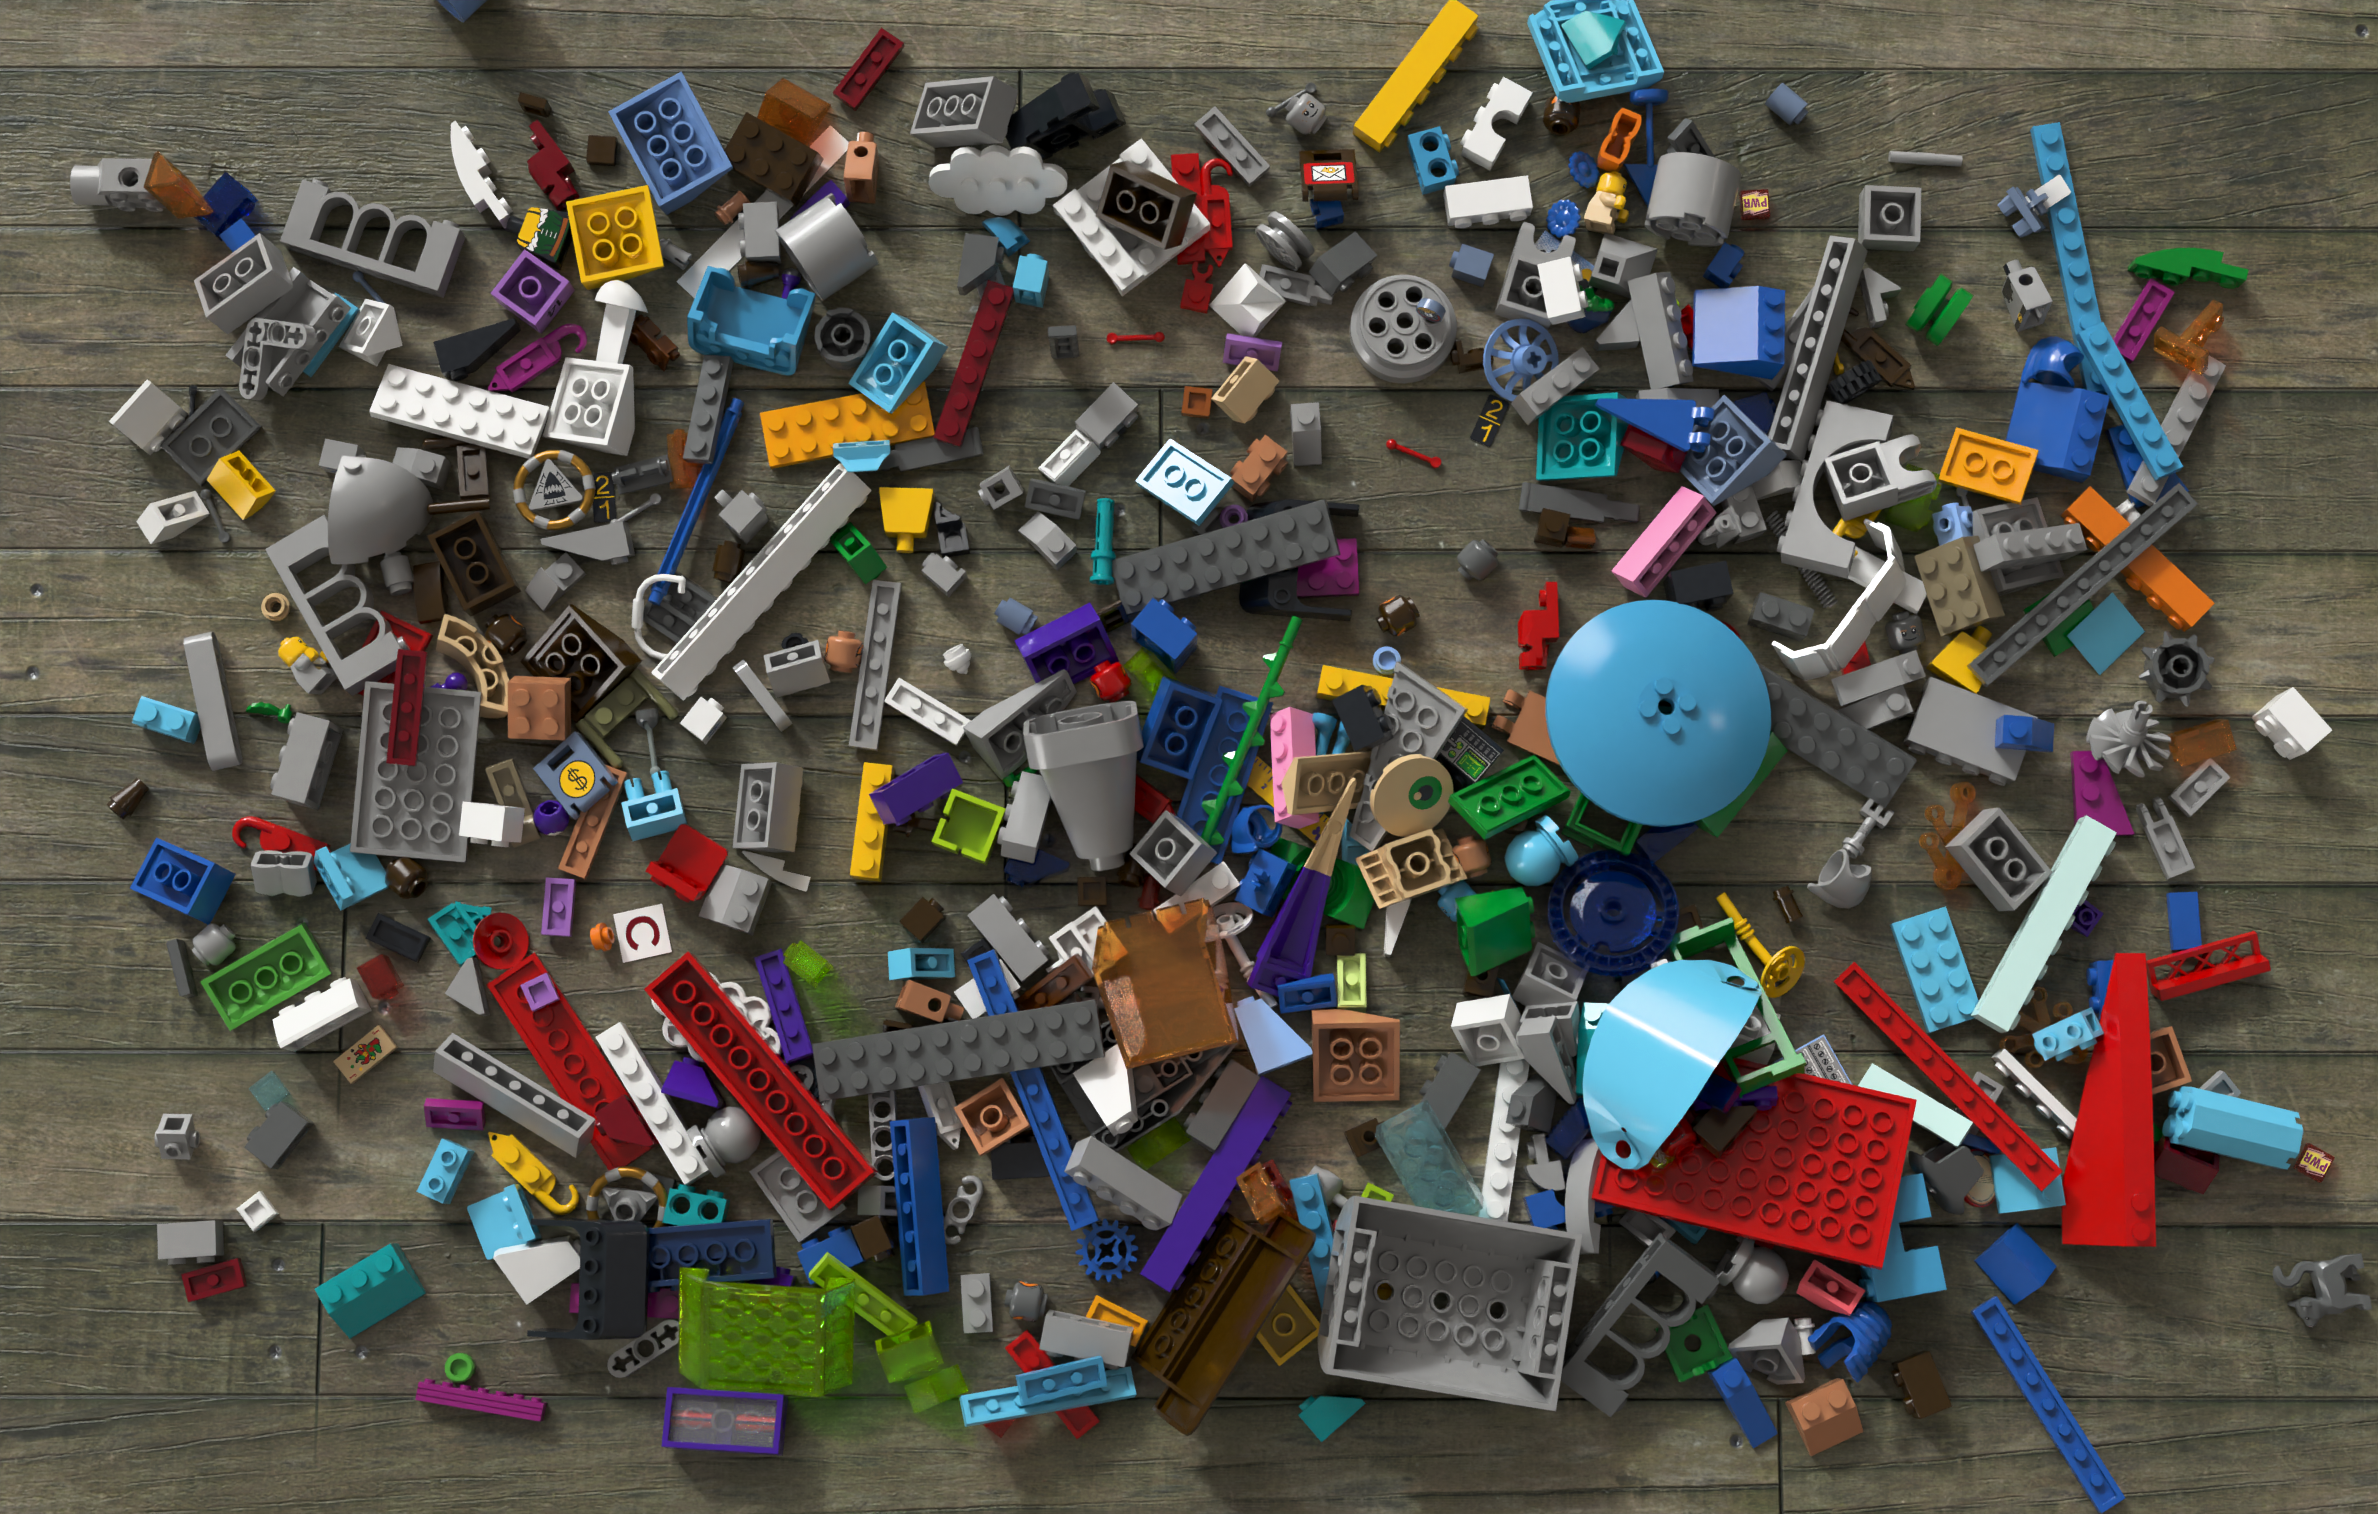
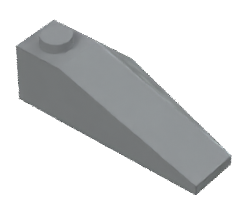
(999, 729)

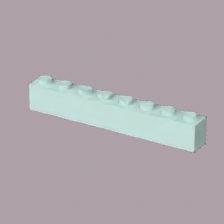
(2044, 924)

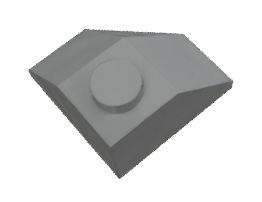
(1772, 1349)

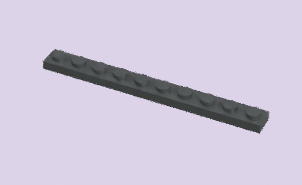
(2082, 585)

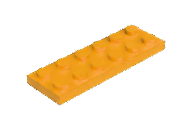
(810, 429)

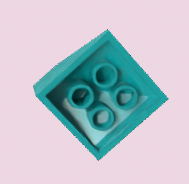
(1579, 439)

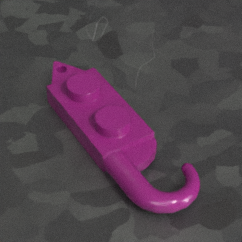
(534, 359)

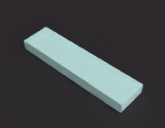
(1928, 1112)

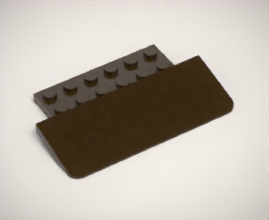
(1219, 1313)

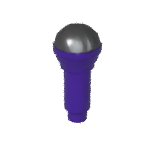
(790, 279)

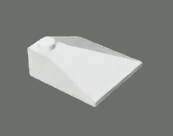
(593, 406)

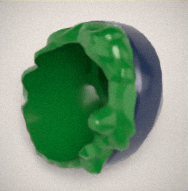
(1596, 313)

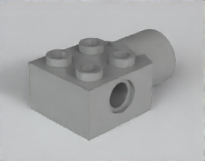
(115, 184)

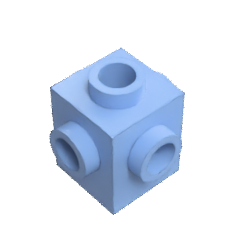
(1953, 522)

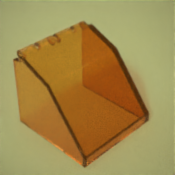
(1165, 983)

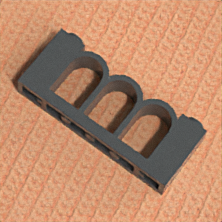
(1608, 1390)

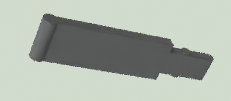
(931, 452)
(1580, 504)

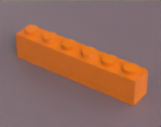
(2149, 572)

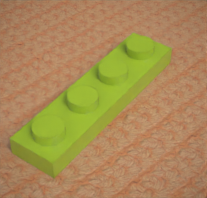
(869, 1300)

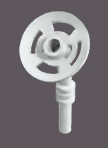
(1229, 930)

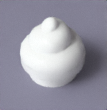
(958, 659)

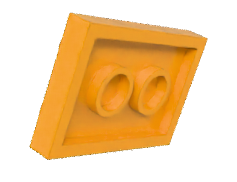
(1988, 466)

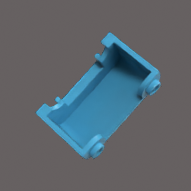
(749, 324)

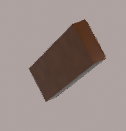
(1056, 985)

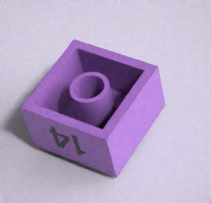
(532, 291)

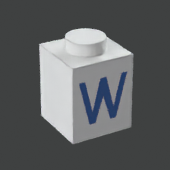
(704, 719)

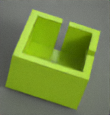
(971, 827)

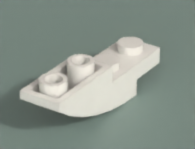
(474, 173)

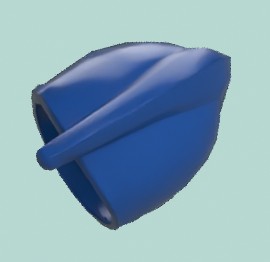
(2052, 362)
(1252, 831)

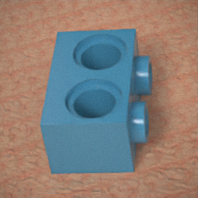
(1426, 161)

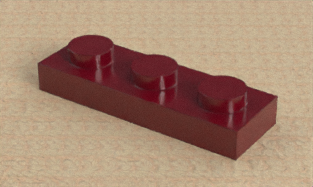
(868, 69)

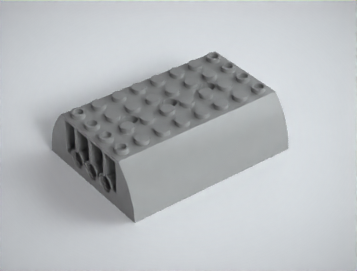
(1458, 1346)

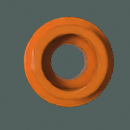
(602, 937)

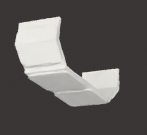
(1856, 626)

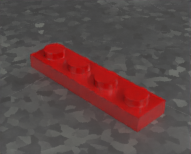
(1187, 174)

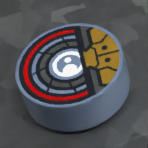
(1430, 310)

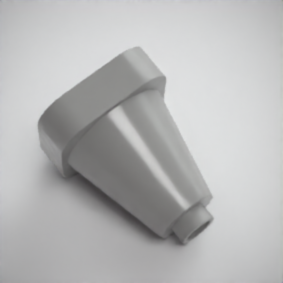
(1090, 775)

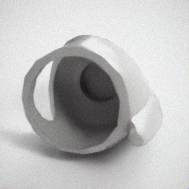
(1841, 882)

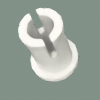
(2128, 511)
(1804, 1329)

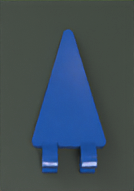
(1664, 419)

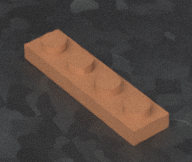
(591, 830)

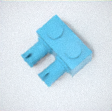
(652, 813)

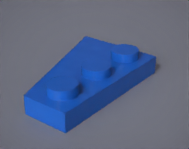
(2129, 461)

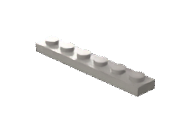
(2178, 425)
(875, 665)

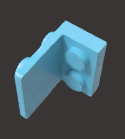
(350, 874)
(503, 1220)

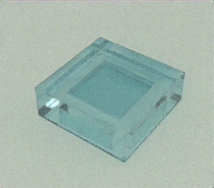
(269, 1090)

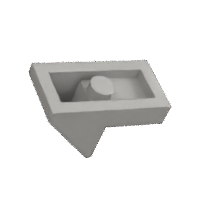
(1874, 289)
(554, 582)

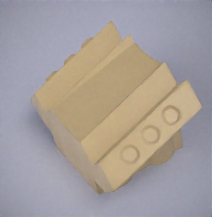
(1410, 867)

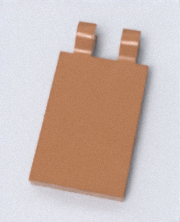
(1530, 729)

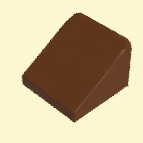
(1579, 537)

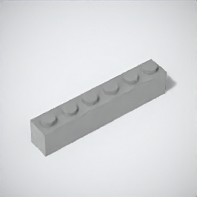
(514, 1095)

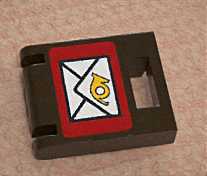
(1328, 174)

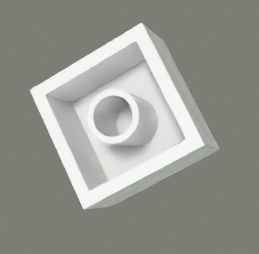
(2291, 724)

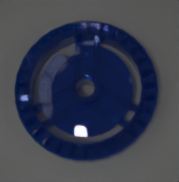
(1616, 892)

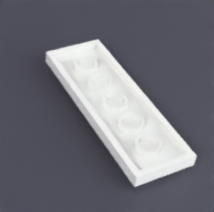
(459, 411)

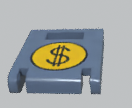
(577, 778)

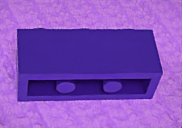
(916, 789)

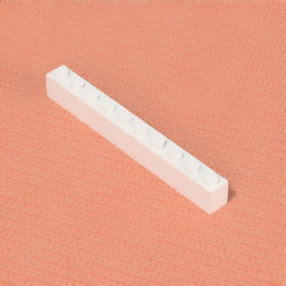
(761, 582)

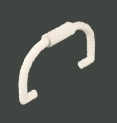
(638, 609)

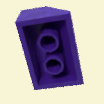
(1068, 643)

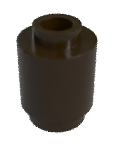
(728, 561)

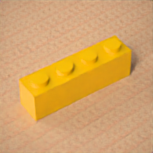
(870, 831)

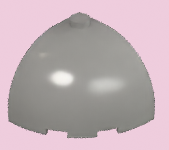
(374, 509)

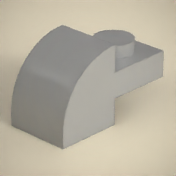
(1543, 1173)

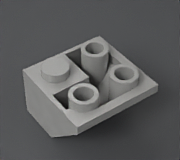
(1620, 262)

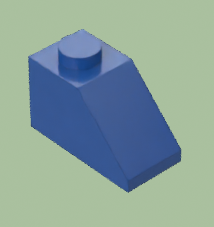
(2024, 733)

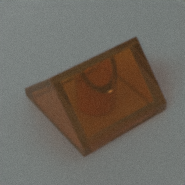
(793, 110)
(174, 189)

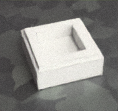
(257, 1211)

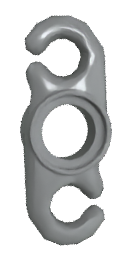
(972, 1201)

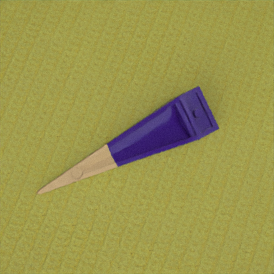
(1292, 939)

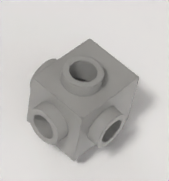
(177, 1136)

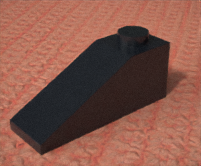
(470, 350)

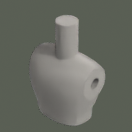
(1331, 1186)

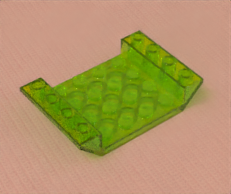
(766, 1335)

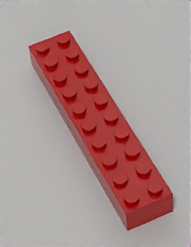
(761, 1081)

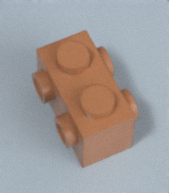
(1253, 475)

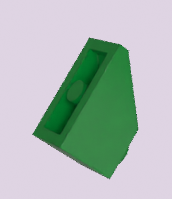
(858, 553)

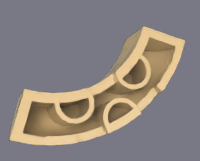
(481, 661)

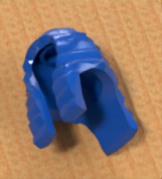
(1870, 1333)

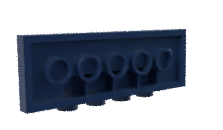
(728, 1249)

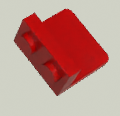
(688, 863)

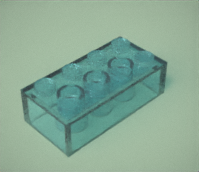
(1428, 1161)

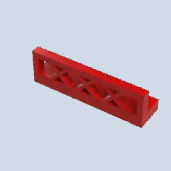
(2207, 976)

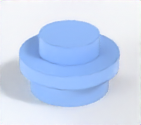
(1385, 660)

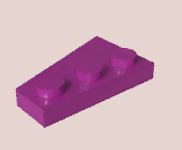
(2096, 793)

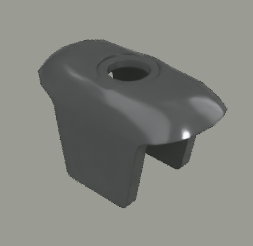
(1947, 1174)

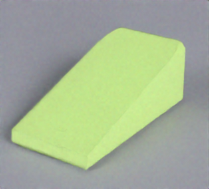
(1351, 982)

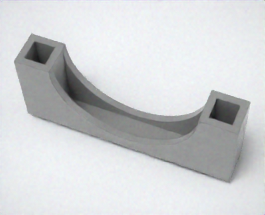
(1808, 539)

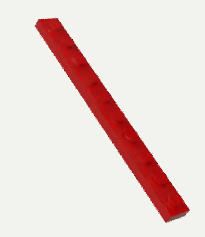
(1948, 1077)

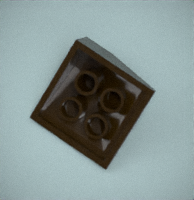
(587, 654)

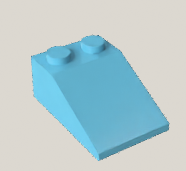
(897, 362)

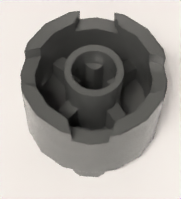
(830, 332)

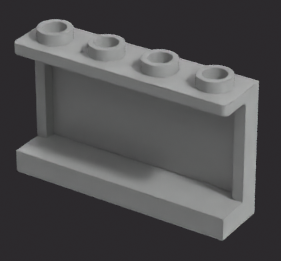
(302, 304)
(1961, 731)

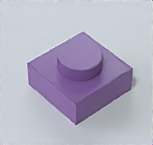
(540, 992)

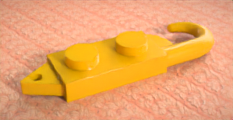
(530, 1172)

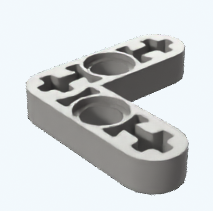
(268, 339)

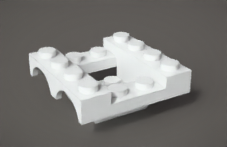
(1120, 253)

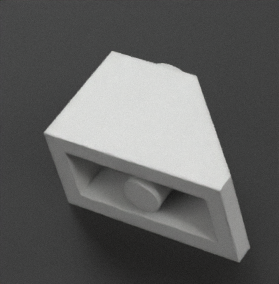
(171, 516)

